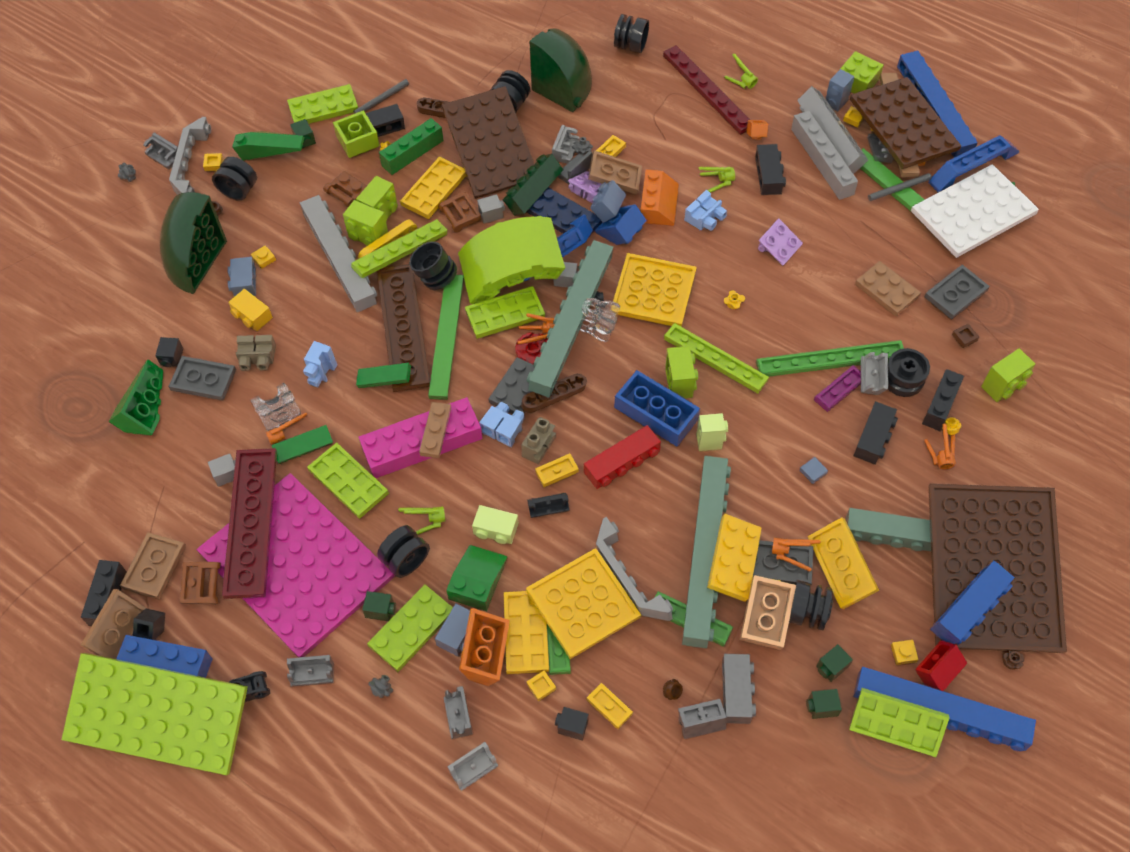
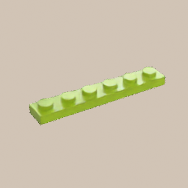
(398, 249)
(717, 358)

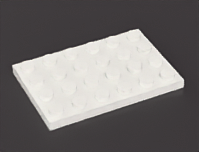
(974, 210)

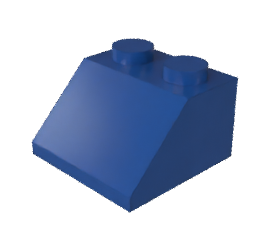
(622, 226)

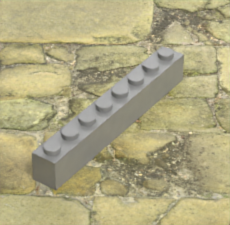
(338, 253)

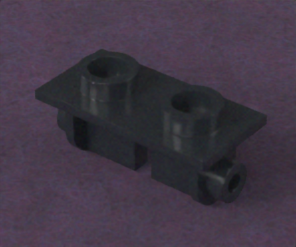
(548, 505)

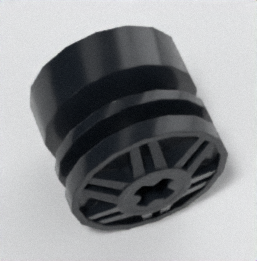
(631, 33)
(516, 85)
(433, 265)
(811, 605)

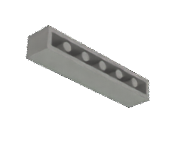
(834, 129)
(824, 155)

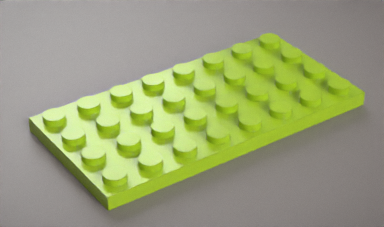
(155, 713)

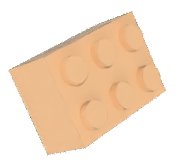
(767, 612)

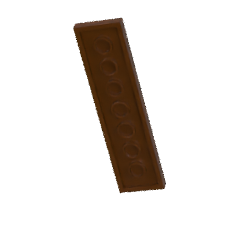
(403, 324)

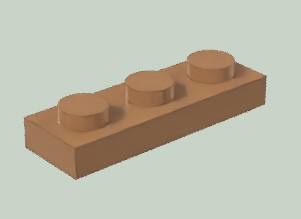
(435, 430)

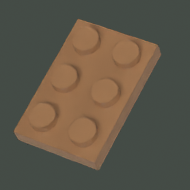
(608, 168)
(888, 288)
(153, 566)
(112, 625)

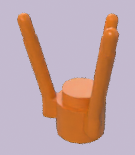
(545, 328)
(277, 434)
(946, 457)
(781, 547)

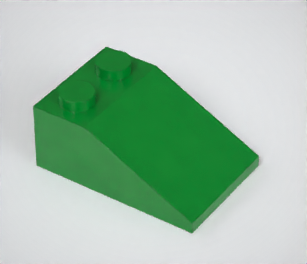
(476, 577)

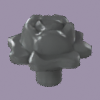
(582, 146)
(126, 172)
(381, 687)

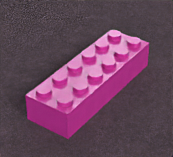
(400, 443)

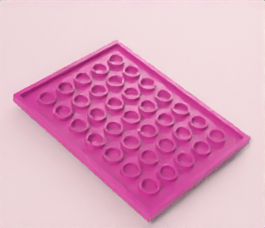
(314, 569)

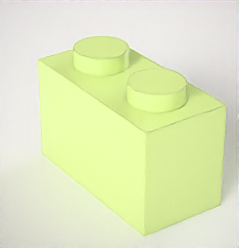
(711, 432)
(495, 525)

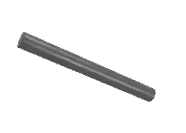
(383, 96)
(899, 187)

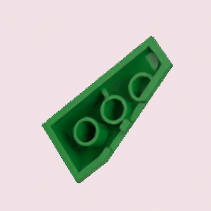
(264, 144)
(139, 406)

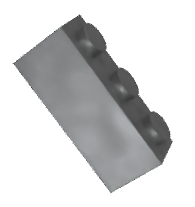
(738, 688)

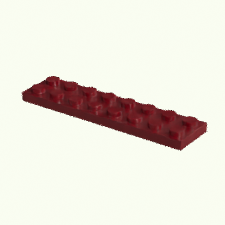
(250, 524)

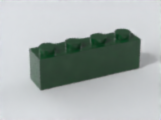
(532, 184)

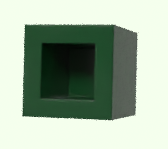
(302, 128)
(378, 606)
(834, 663)
(824, 704)

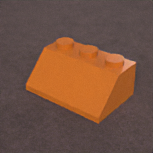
(659, 198)
(484, 647)

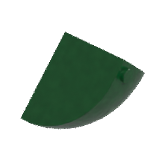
(559, 69)
(190, 239)

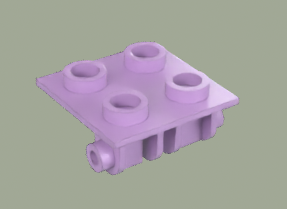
(583, 187)
(779, 242)

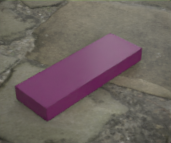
(839, 389)

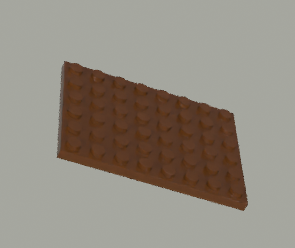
(1018, 532)

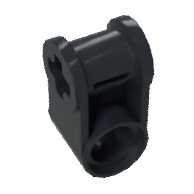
(254, 690)

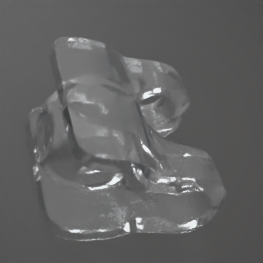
(601, 319)
(276, 410)

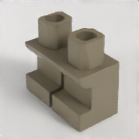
(255, 350)
(538, 440)

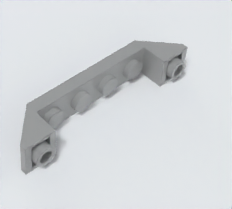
(195, 131)
(655, 608)

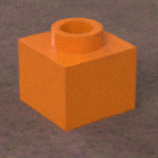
(757, 129)

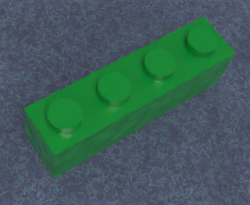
(411, 146)

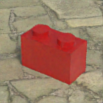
(941, 665)

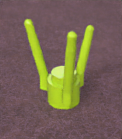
(748, 78)
(725, 174)
(435, 515)

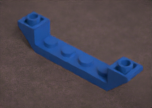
(971, 159)
(574, 237)

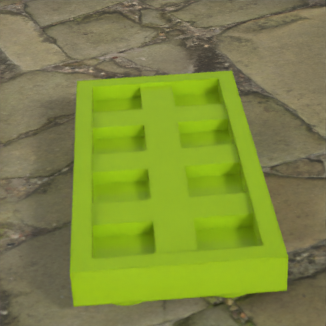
(323, 104)
(504, 312)
(348, 480)
(410, 628)
(899, 722)

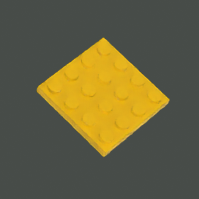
(654, 289)
(583, 603)

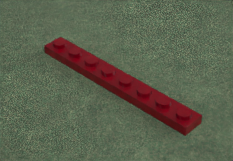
(707, 88)

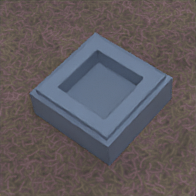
(813, 470)

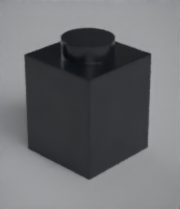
(169, 352)
(149, 624)
(572, 723)

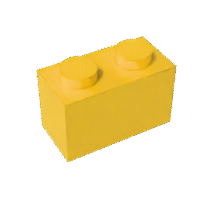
(250, 310)

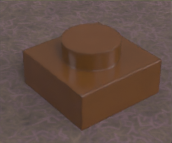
(965, 335)

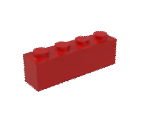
(622, 457)

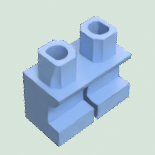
(703, 211)
(318, 362)
(501, 425)

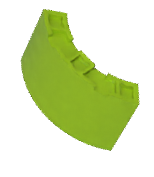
(508, 255)

